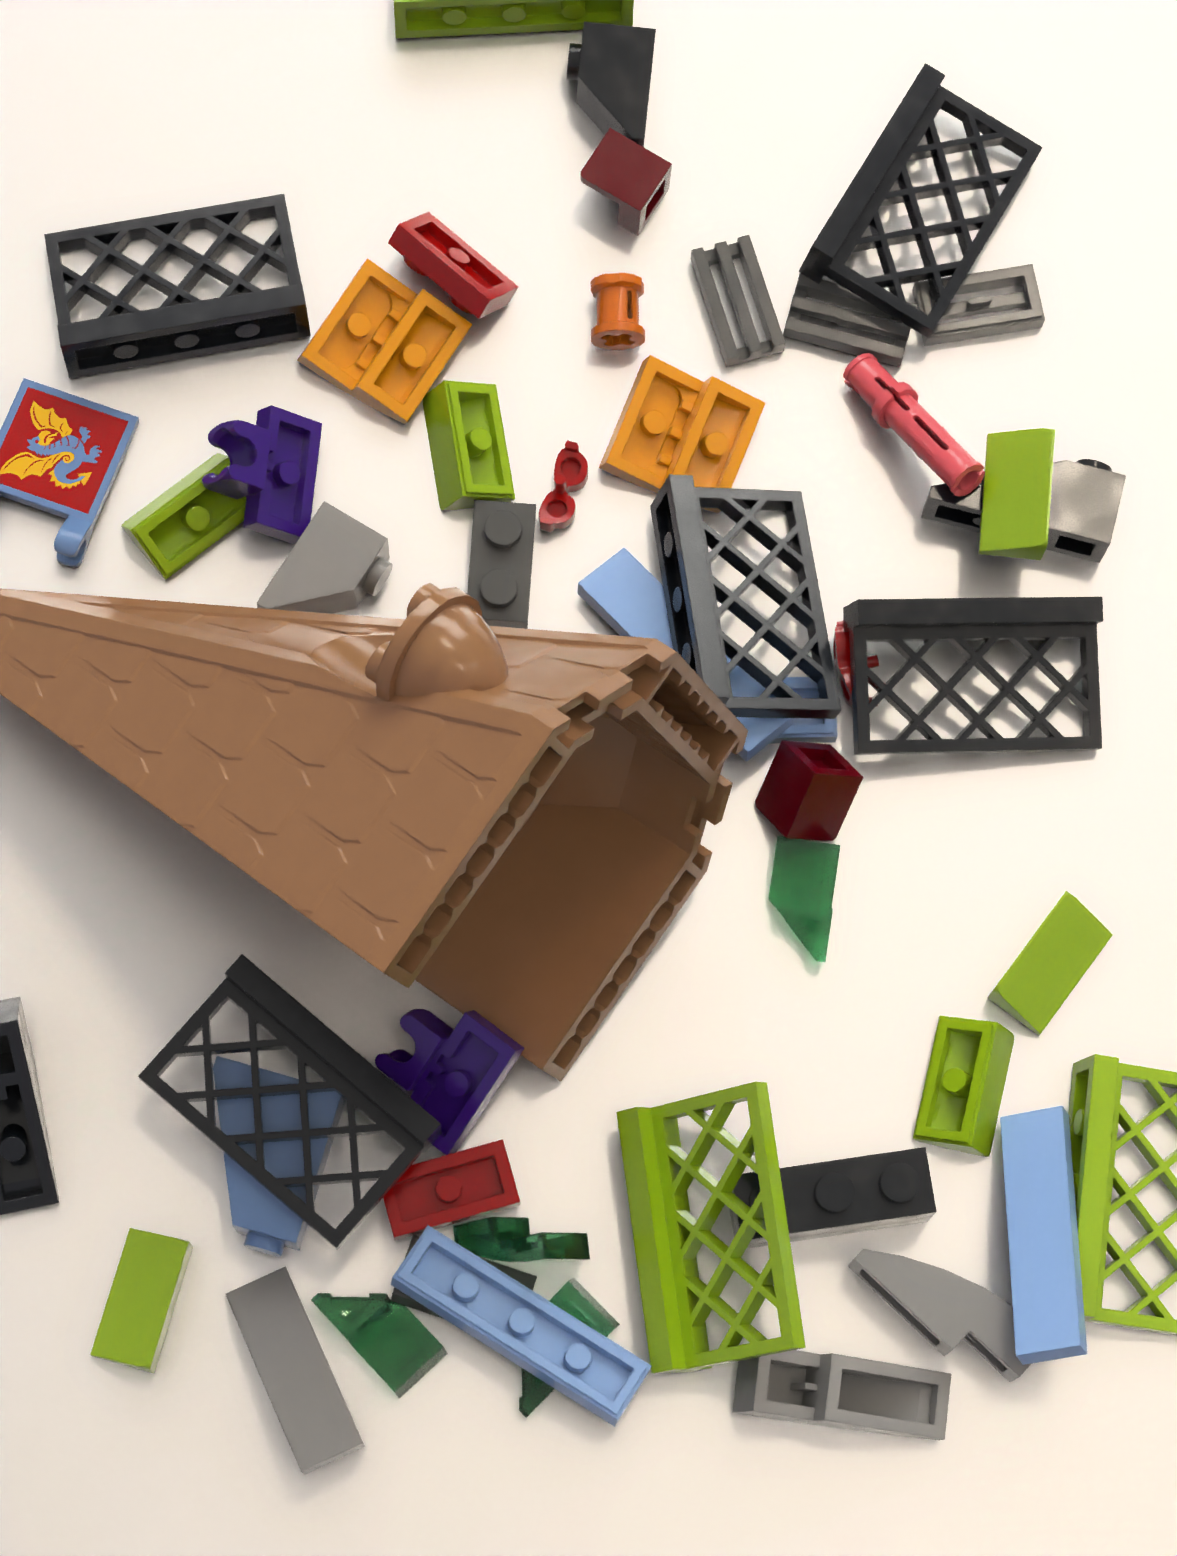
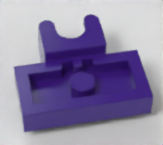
(270, 467)
(451, 1069)

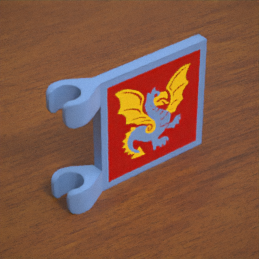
(63, 459)

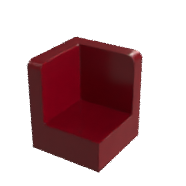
(628, 177)
(808, 790)

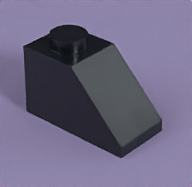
(614, 76)

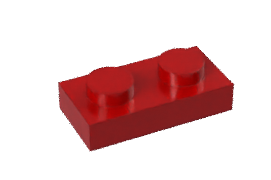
(453, 265)
(451, 1190)

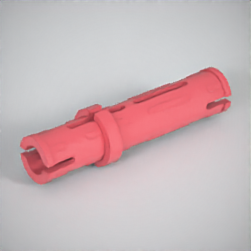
(897, 408)

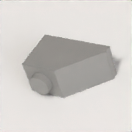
(330, 566)

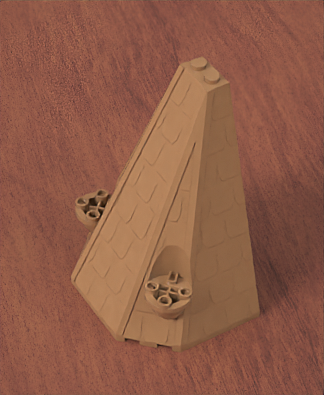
(417, 786)

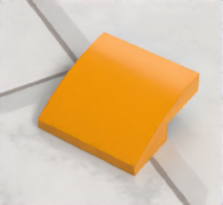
(384, 342)
(681, 429)

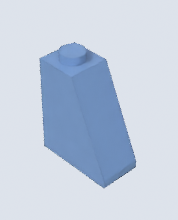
(253, 1208)

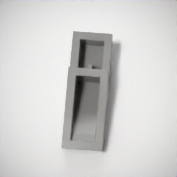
(944, 1307)
(294, 1371)
(844, 1393)

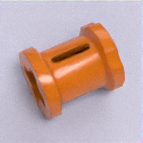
(617, 311)

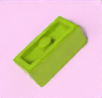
(467, 444)
(1017, 493)
(185, 520)
(1051, 964)
(964, 1085)
(142, 1300)

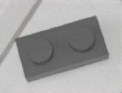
(502, 561)

